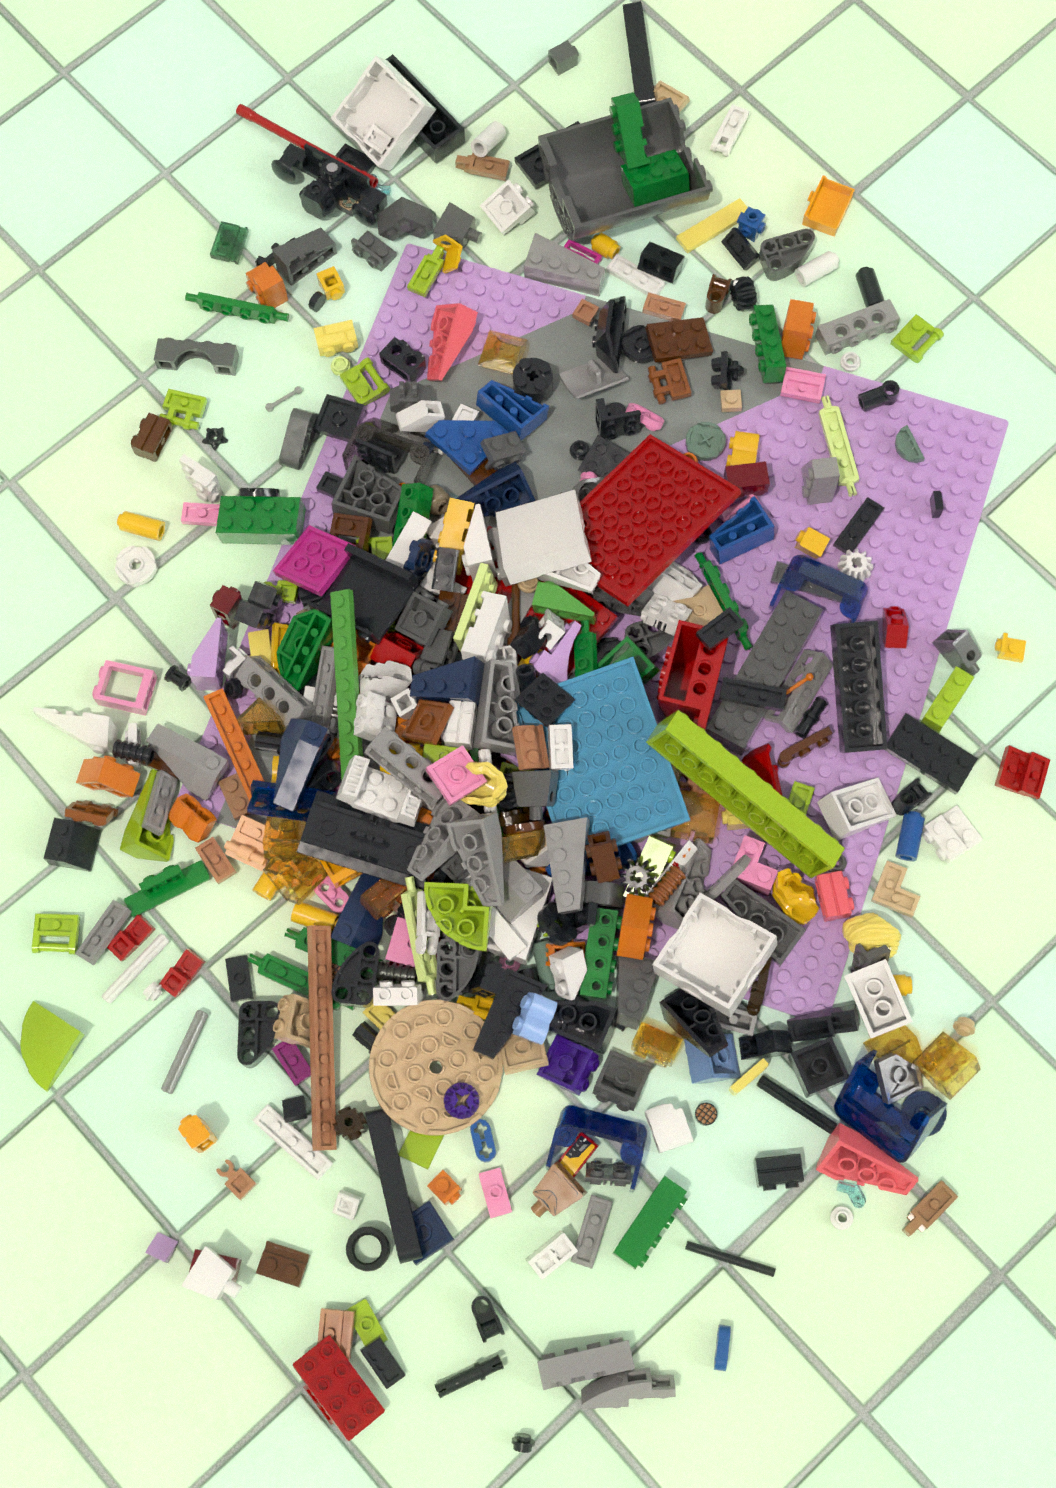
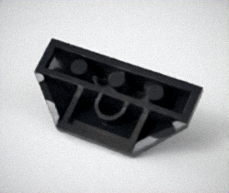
(610, 332)

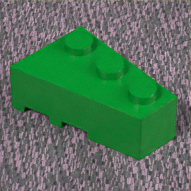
(628, 130)

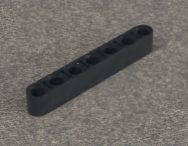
(639, 52)
(393, 1186)

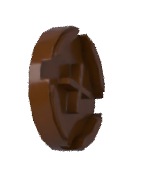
(531, 825)

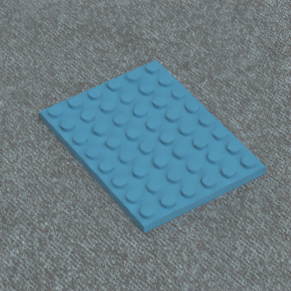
(614, 773)

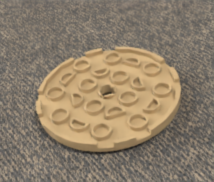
(402, 1063)

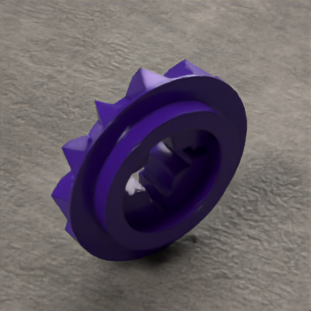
(451, 1099)

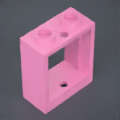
(144, 694)

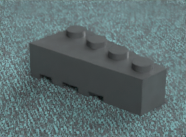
(752, 907)

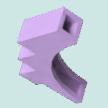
(556, 661)

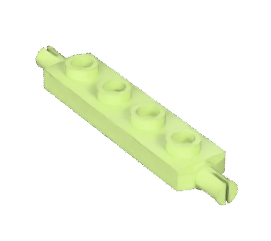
(839, 445)
(424, 963)

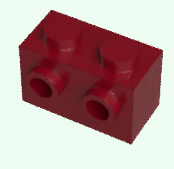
(749, 477)
(225, 605)

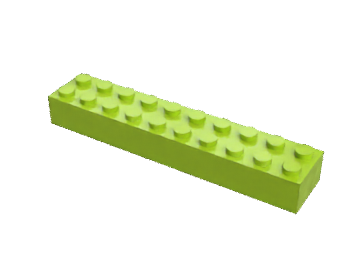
(745, 794)

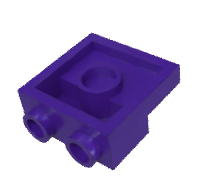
(569, 1065)

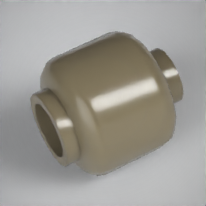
(439, 500)

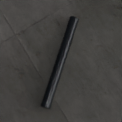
(729, 1258)

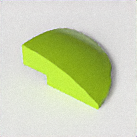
(459, 913)
(47, 1044)

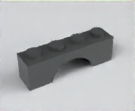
(173, 353)

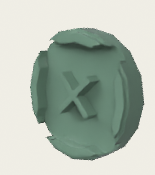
(705, 441)

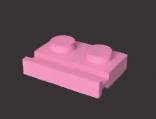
(803, 385)

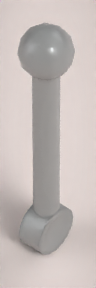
(269, 407)

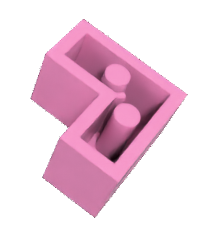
(756, 875)

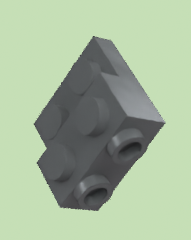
(423, 618)
(621, 1081)

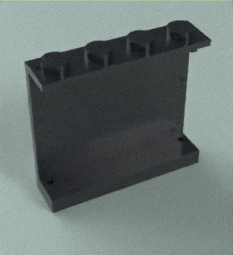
(378, 592)

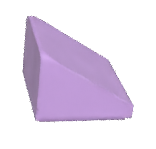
(162, 1247)

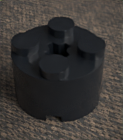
(533, 378)

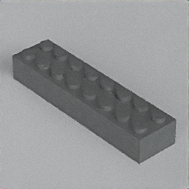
(766, 665)

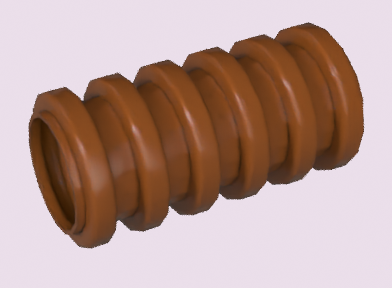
(667, 885)

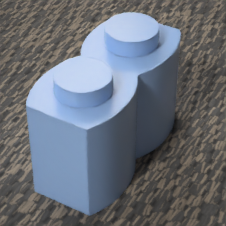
(534, 1018)

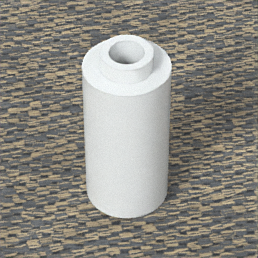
(488, 139)
(817, 268)

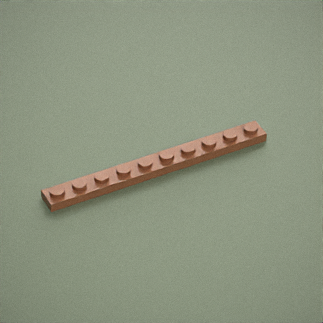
(321, 1038)

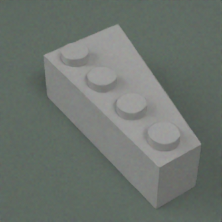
(562, 267)
(496, 709)
(568, 862)

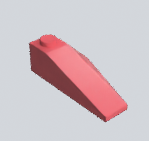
(451, 329)
(857, 1159)

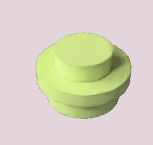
(340, 365)

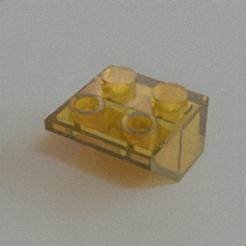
(656, 1045)
(947, 1065)

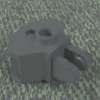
(407, 395)

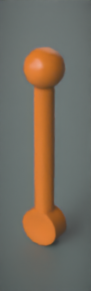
(809, 677)

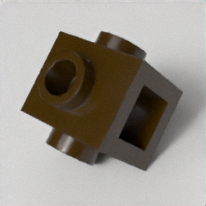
(350, 1132)

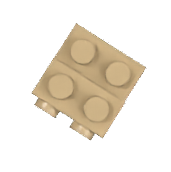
(293, 1020)

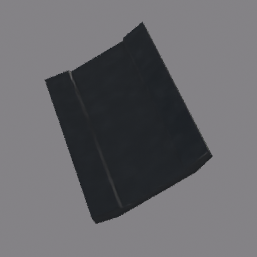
(360, 840)

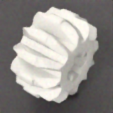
(863, 564)

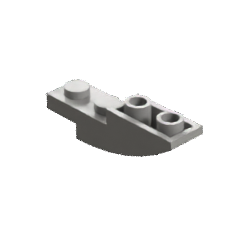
(618, 1388)

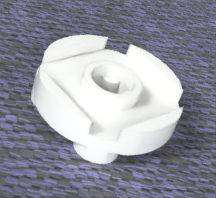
(138, 576)

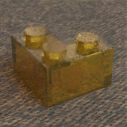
(295, 880)

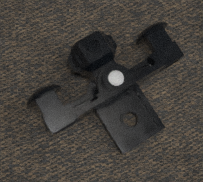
(333, 181)

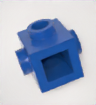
(751, 223)

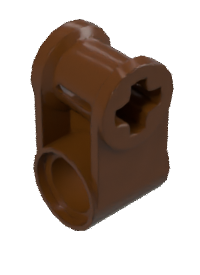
(717, 291)

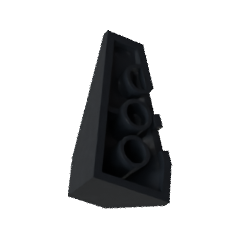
(584, 1023)

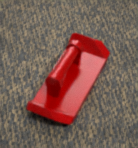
(760, 762)

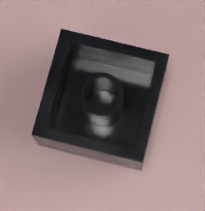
(818, 1067)

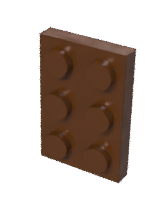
(679, 339)

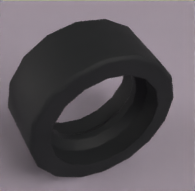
(350, 1249)

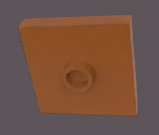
(427, 722)

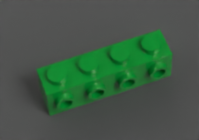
(767, 343)
(414, 498)
(599, 954)
(649, 1223)

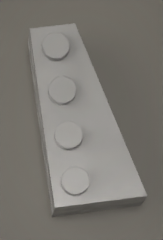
(585, 1364)

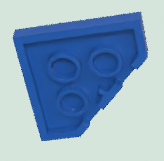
(462, 440)

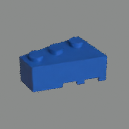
(511, 409)
(742, 532)

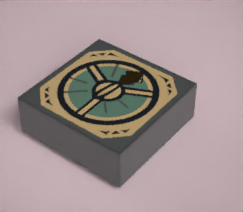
(346, 205)

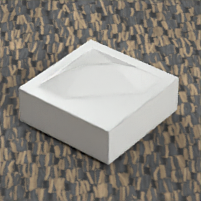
(346, 1205)

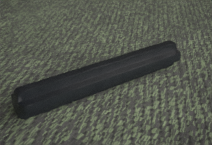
(796, 1104)

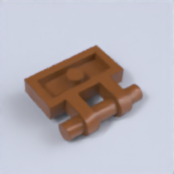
(675, 378)
(87, 811)

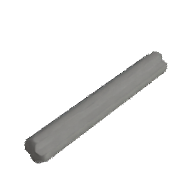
(184, 1052)

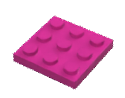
(313, 561)

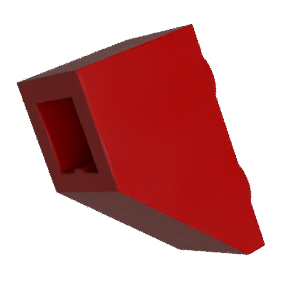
(895, 627)

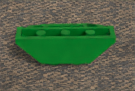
(302, 646)

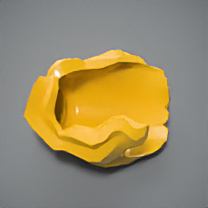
(794, 897)

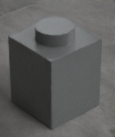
(563, 57)

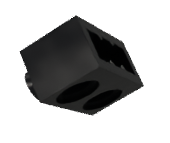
(400, 362)

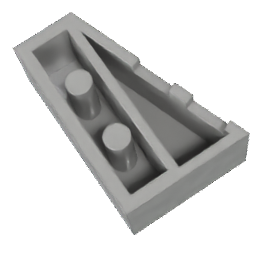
(820, 480)

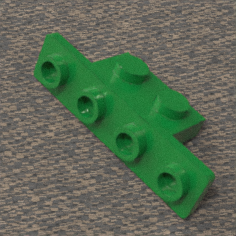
(166, 886)

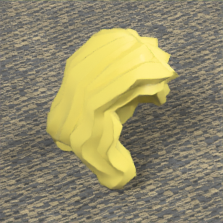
(490, 793)
(871, 932)

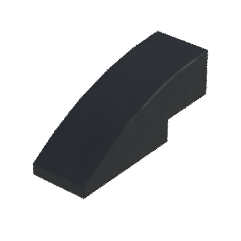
(824, 1023)

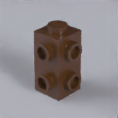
(604, 862)

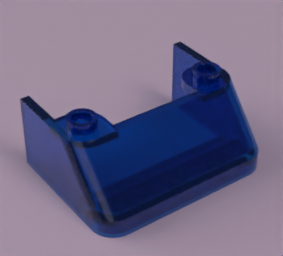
(805, 568)
(578, 1119)
(881, 1122)

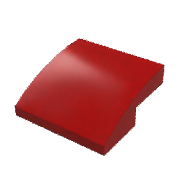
(1022, 772)

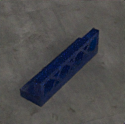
(264, 793)

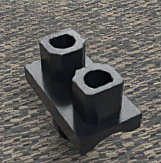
(729, 371)

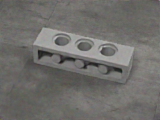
(882, 312)
(257, 668)
(397, 767)

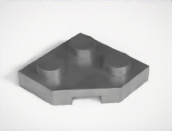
(896, 1077)

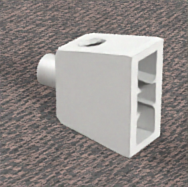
(212, 1276)

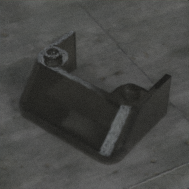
(420, 448)

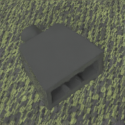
(457, 225)
(959, 650)
(535, 790)

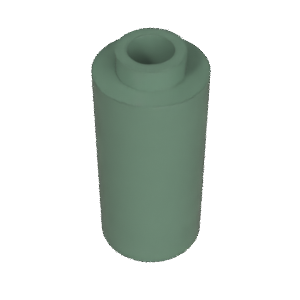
(544, 972)

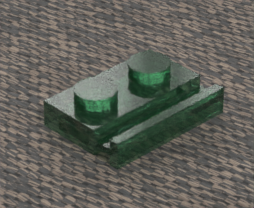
(229, 242)

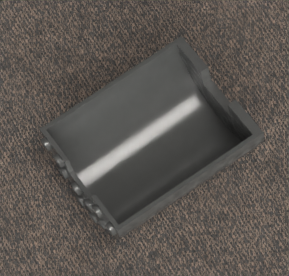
(587, 171)

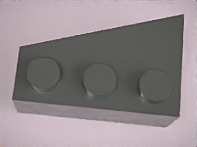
(303, 255)
(633, 989)

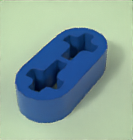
(478, 1142)
(722, 1347)

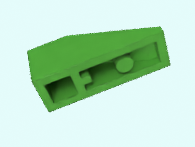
(560, 603)

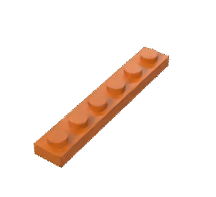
(233, 740)

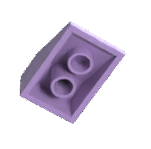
(209, 659)

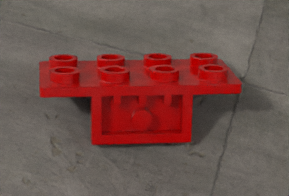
(337, 1388)

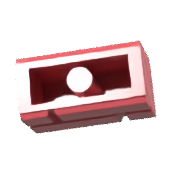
(833, 896)

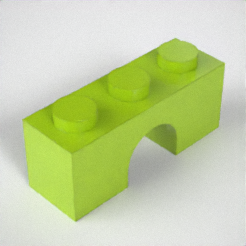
(947, 699)

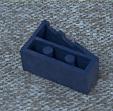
(450, 682)

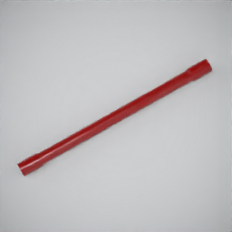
(252, 116)

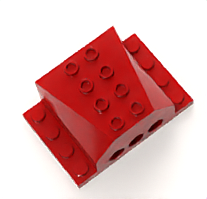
(690, 675)

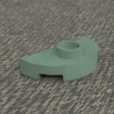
(907, 446)

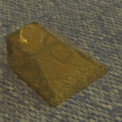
(502, 351)

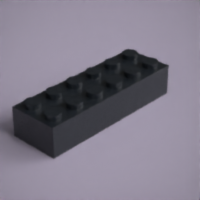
(442, 131)
(858, 686)

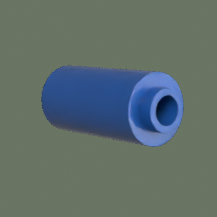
(910, 836)

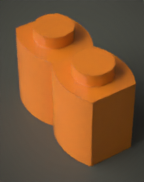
(192, 818)

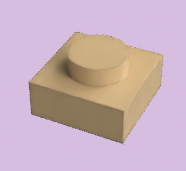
(730, 400)

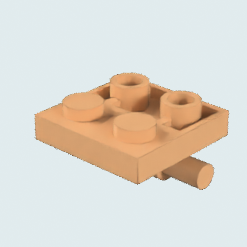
(247, 843)

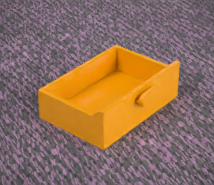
(827, 206)

